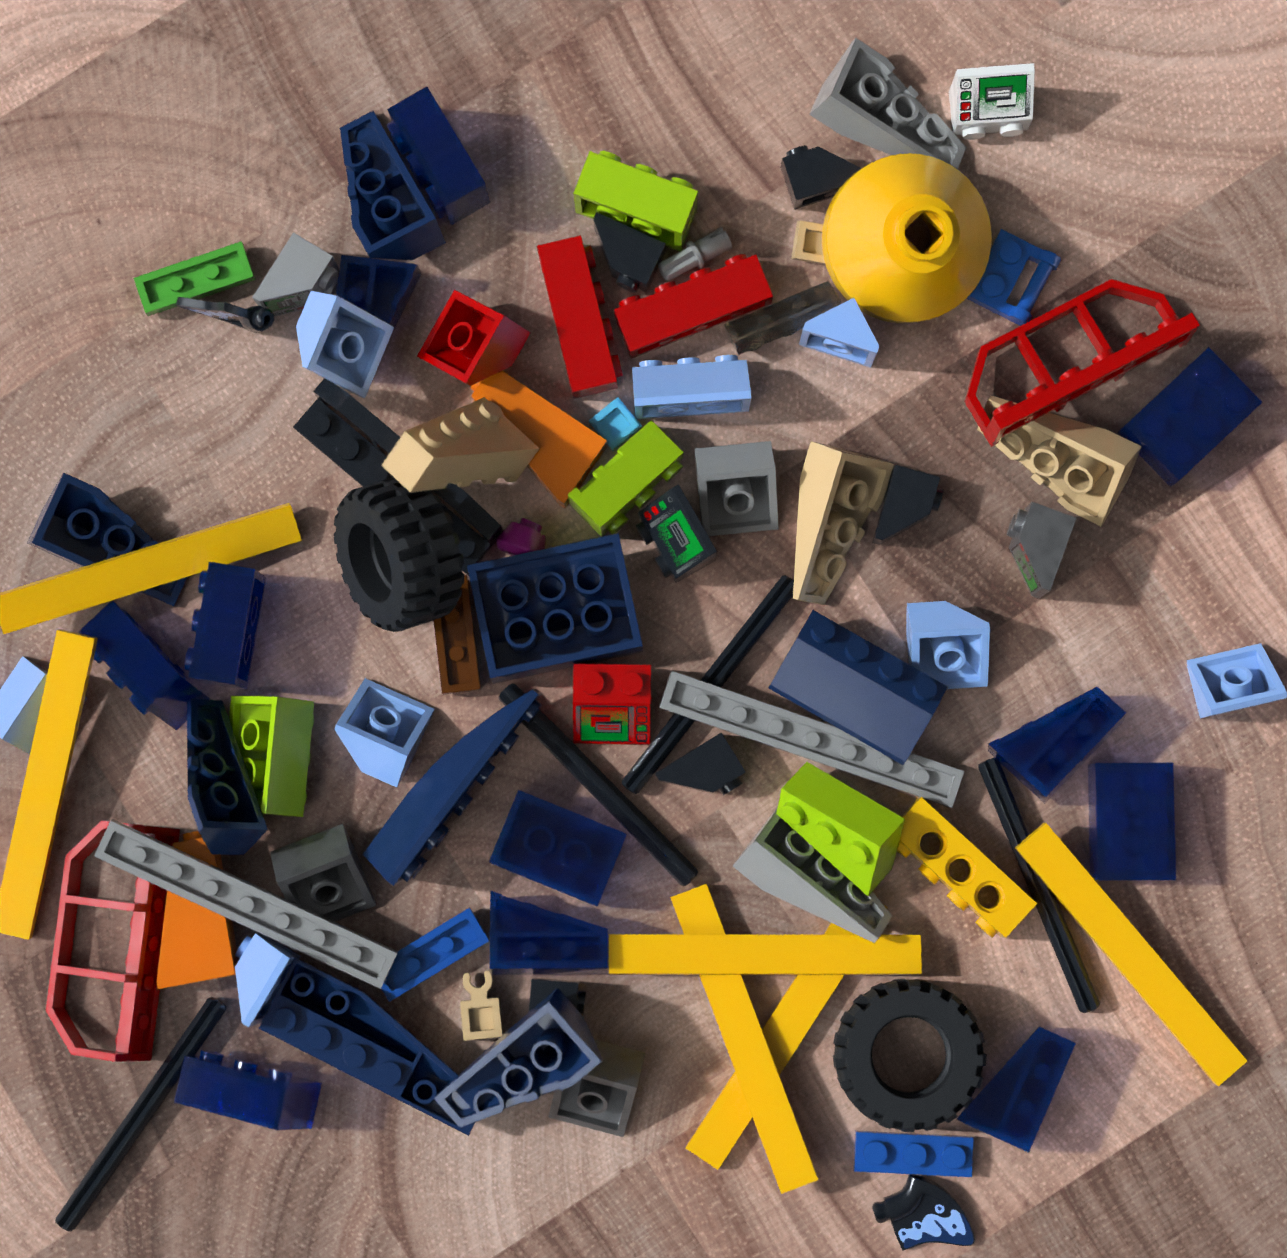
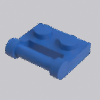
(1003, 269)

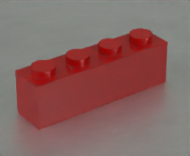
(692, 305)
(578, 317)

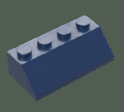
(858, 687)

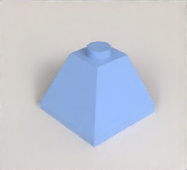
(341, 341)
(948, 644)
(383, 730)
(260, 975)

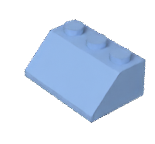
(691, 387)

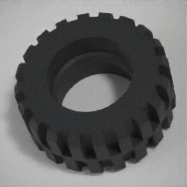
(398, 554)
(962, 1063)

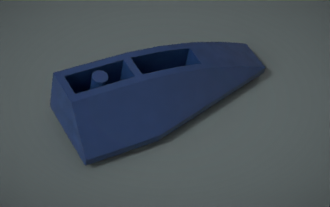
(444, 790)
(357, 1038)

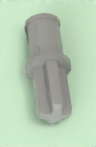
(695, 254)

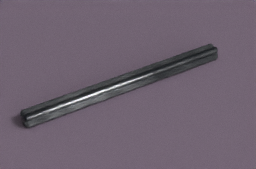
(717, 676)
(605, 792)
(1046, 901)
(139, 1115)

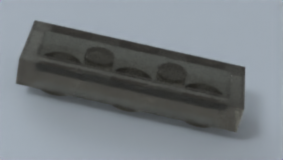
(780, 318)

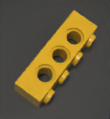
(1011, 902)

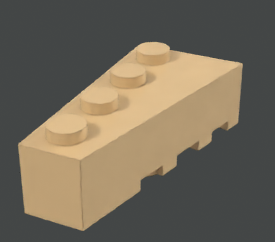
(461, 448)

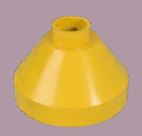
(876, 261)

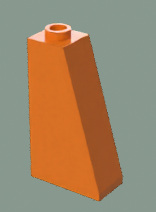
(565, 445)
(195, 939)

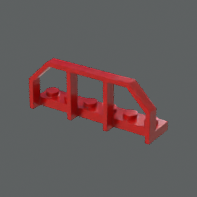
(1076, 382)
(140, 988)

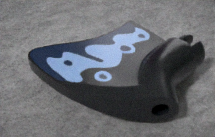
(252, 318)
(924, 1215)

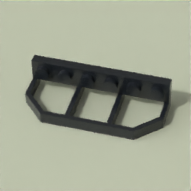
(365, 461)

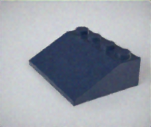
(555, 608)

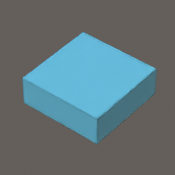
(615, 424)

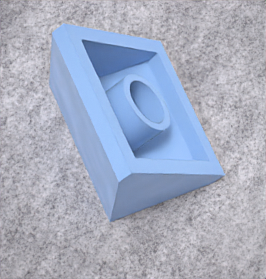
(842, 334)
(1234, 680)
(21, 704)

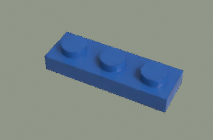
(434, 953)
(913, 1153)

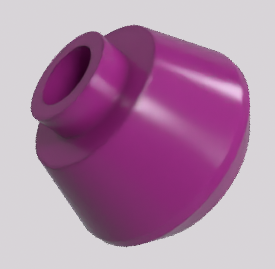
(521, 538)

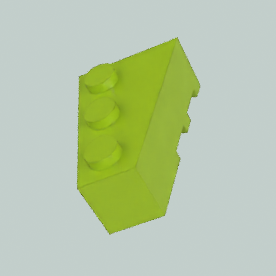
(627, 479)
(842, 825)

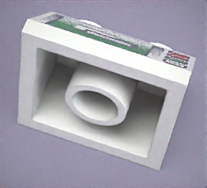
(992, 100)

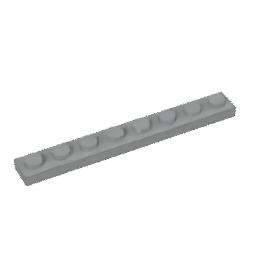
(807, 738)
(245, 903)

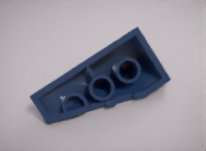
(384, 198)
(87, 528)
(219, 782)
(534, 1057)

